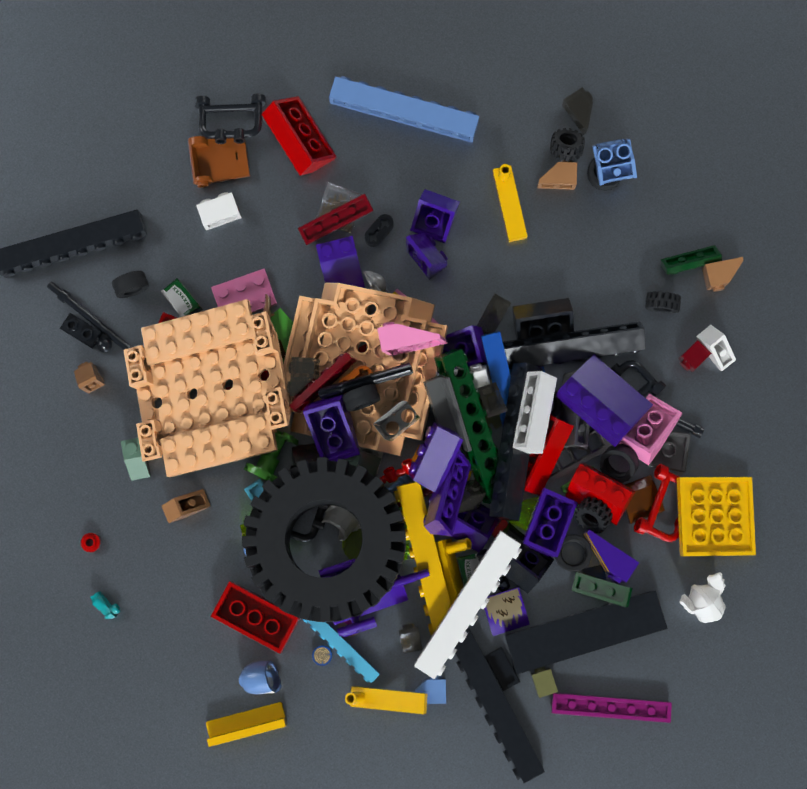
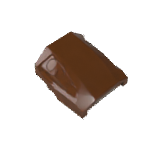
(642, 499)

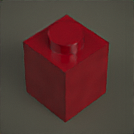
(694, 356)

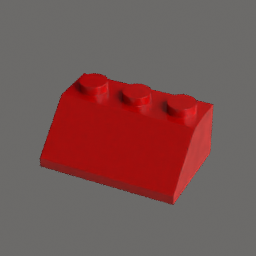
(593, 483)

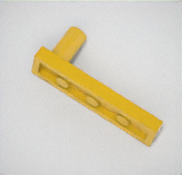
(509, 203)
(452, 576)
(387, 700)

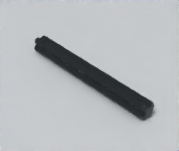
(374, 378)

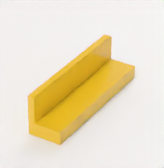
(246, 724)

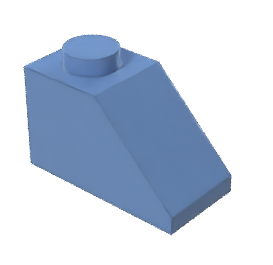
(434, 688)

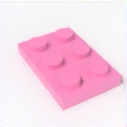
(250, 287)

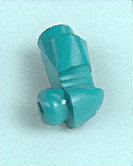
(102, 604)

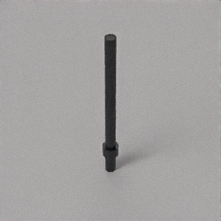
(64, 297)

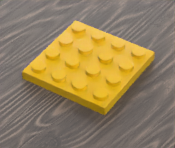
(716, 516)

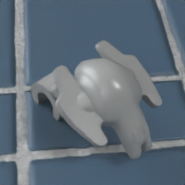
(376, 282)

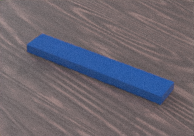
(497, 364)

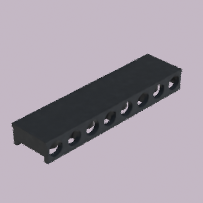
(585, 632)

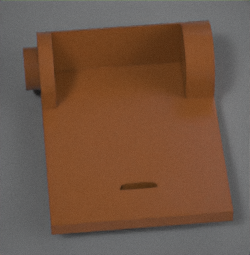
(216, 161)

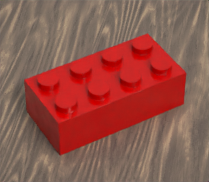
(255, 617)

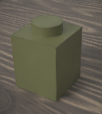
(544, 681)

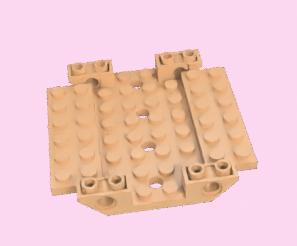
(338, 326)
(202, 355)

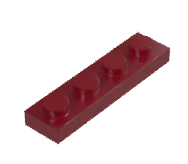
(335, 219)
(327, 378)

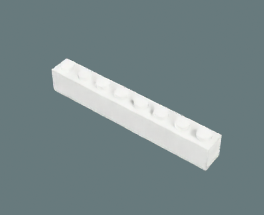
(467, 604)

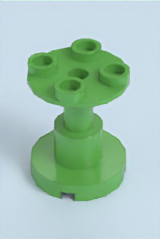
(268, 462)

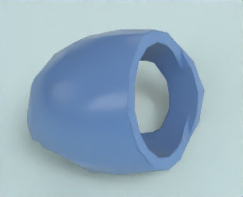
(254, 678)

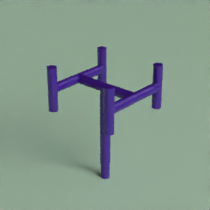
(359, 626)

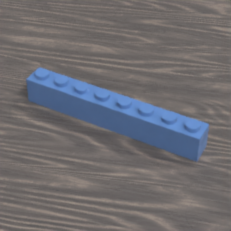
(404, 109)

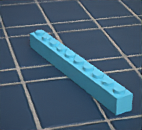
(345, 649)

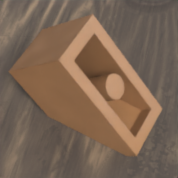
(560, 176)
(720, 273)
(88, 377)
(185, 505)

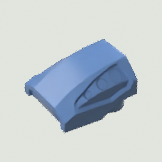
(614, 161)

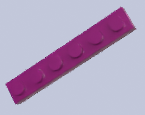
(611, 707)

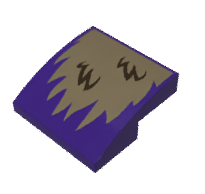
(506, 611)

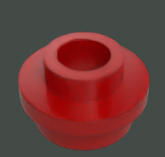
(96, 542)

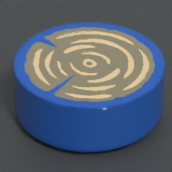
(322, 655)

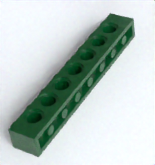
(445, 364)

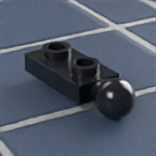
(85, 333)

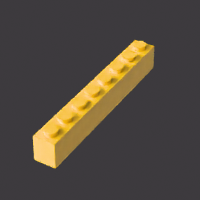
(424, 553)

